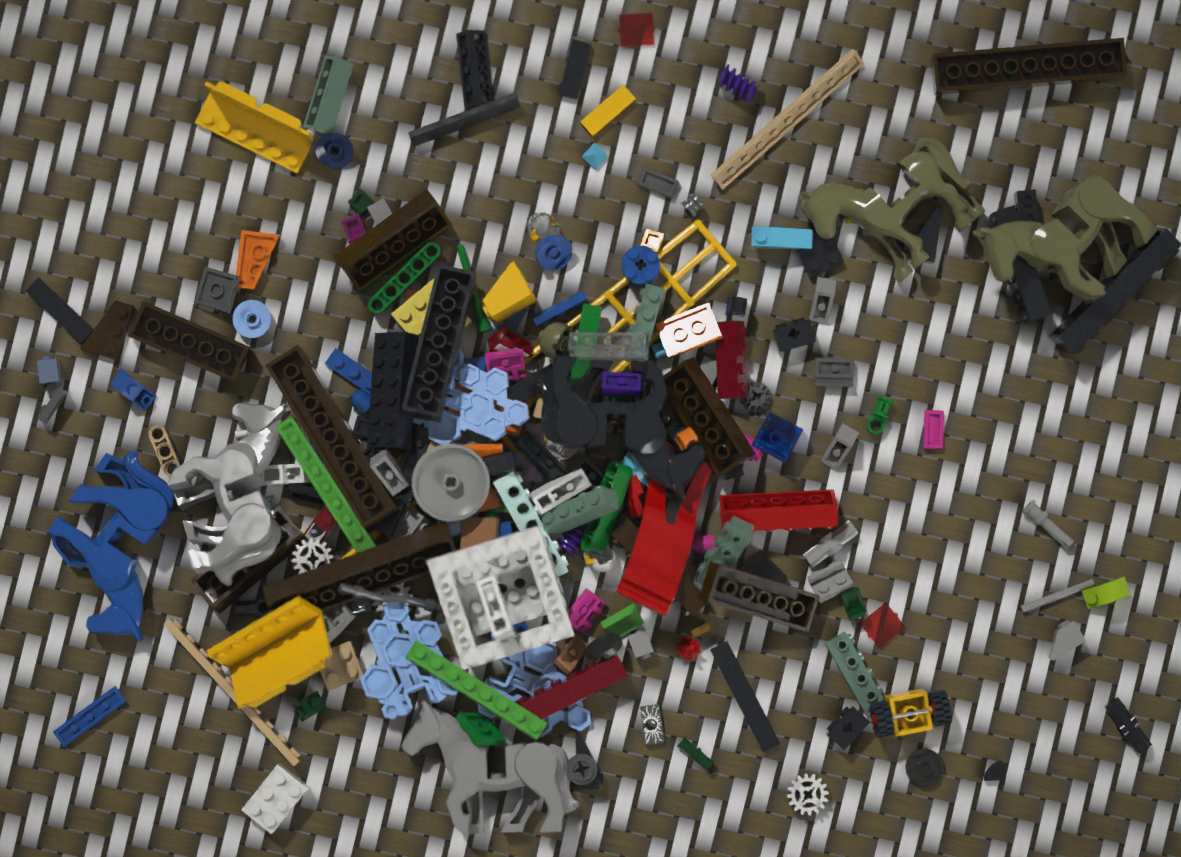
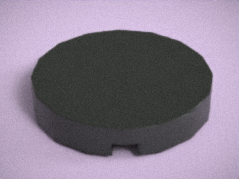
(603, 646)
(924, 767)

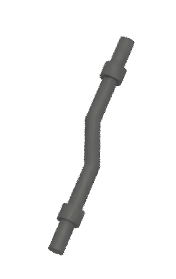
(358, 591)

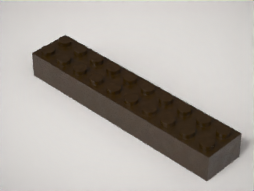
(1028, 66)
(332, 437)
(371, 569)

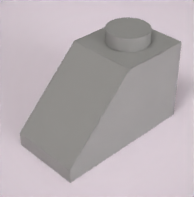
(822, 300)
(839, 446)
(388, 471)
(1065, 639)

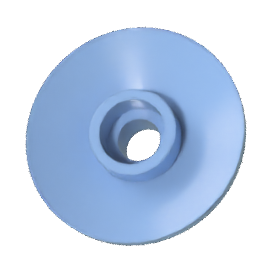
(244, 312)

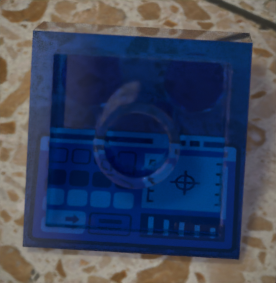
(777, 437)

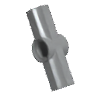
(830, 544)

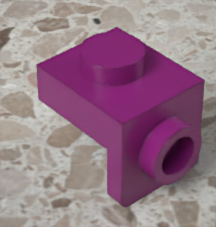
(354, 227)

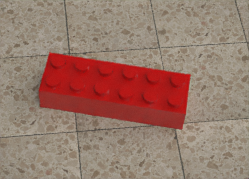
(782, 509)

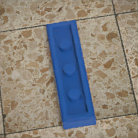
(89, 716)

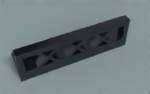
(471, 68)

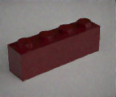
(731, 360)

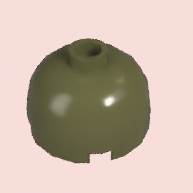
(555, 340)

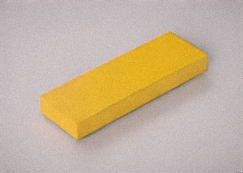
(607, 110)

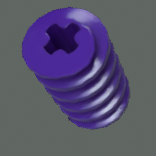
(738, 84)
(572, 539)

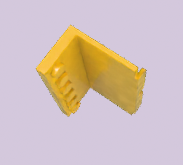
(256, 128)
(274, 652)

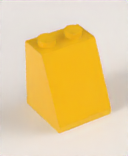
(508, 295)

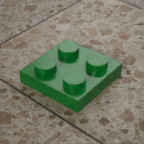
(480, 729)

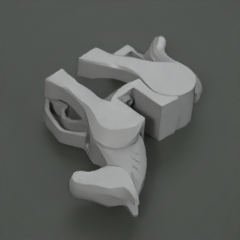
(238, 468)
(532, 766)

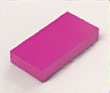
(933, 429)

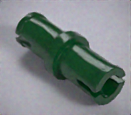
(695, 753)

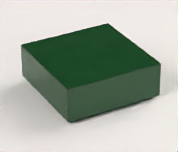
(360, 202)

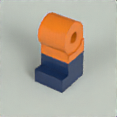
(683, 438)

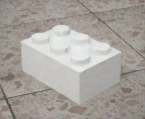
(275, 798)

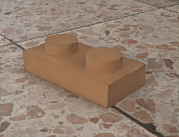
(571, 654)

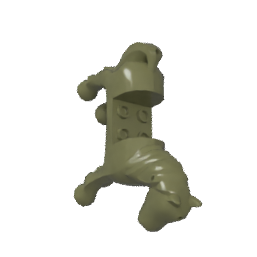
(931, 175)

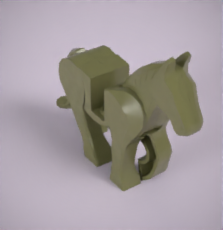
(1056, 247)

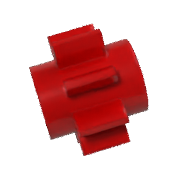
(688, 648)

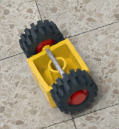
(910, 712)

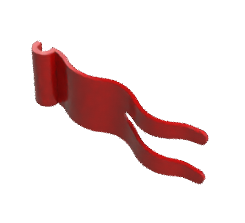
(662, 547)

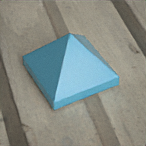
(594, 156)
(659, 351)

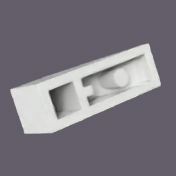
(559, 490)
(495, 609)

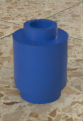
(361, 401)

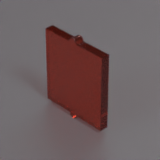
(636, 29)
(882, 625)

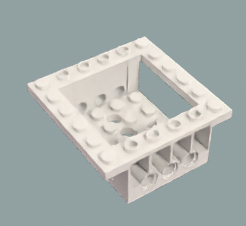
(506, 558)

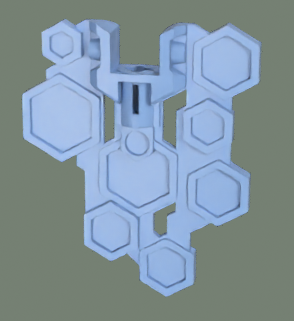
(477, 407)
(391, 650)
(576, 716)

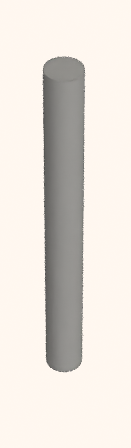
(1058, 595)

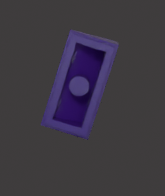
(621, 384)

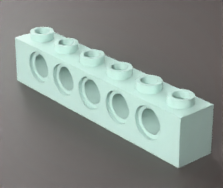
(503, 484)

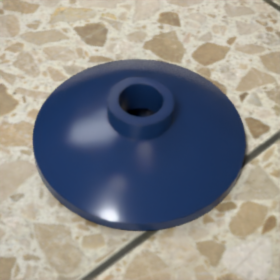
(331, 157)

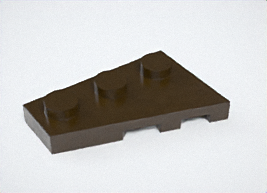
(110, 332)

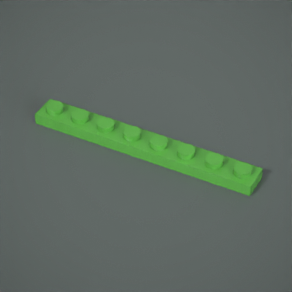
(324, 484)
(476, 690)

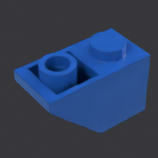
(133, 389)

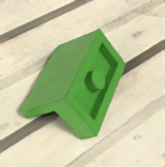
(623, 621)

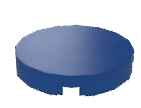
(553, 252)

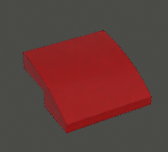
(631, 501)

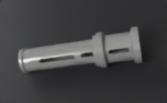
(1041, 518)

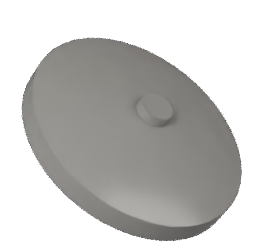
(450, 482)

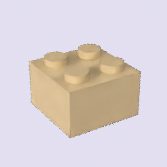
(342, 666)

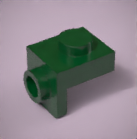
(853, 604)
(309, 706)

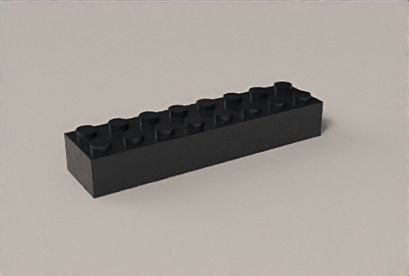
(1137, 271)
(439, 343)

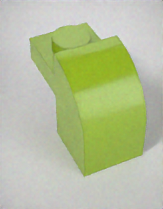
(1106, 592)

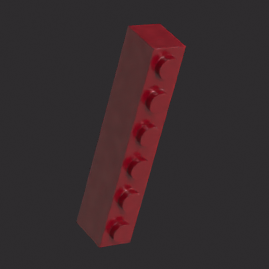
(574, 687)

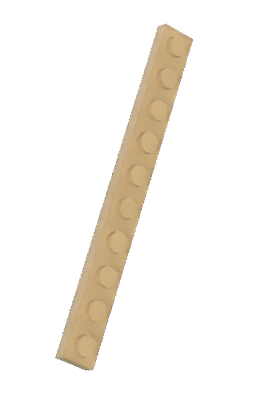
(787, 119)
(214, 670)

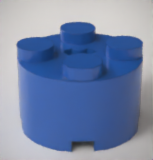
(650, 260)

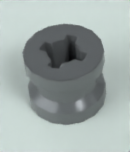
(693, 205)

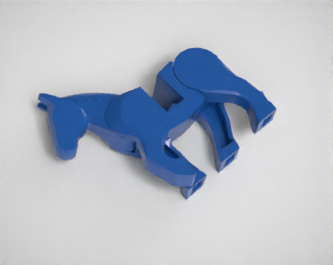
(143, 509)

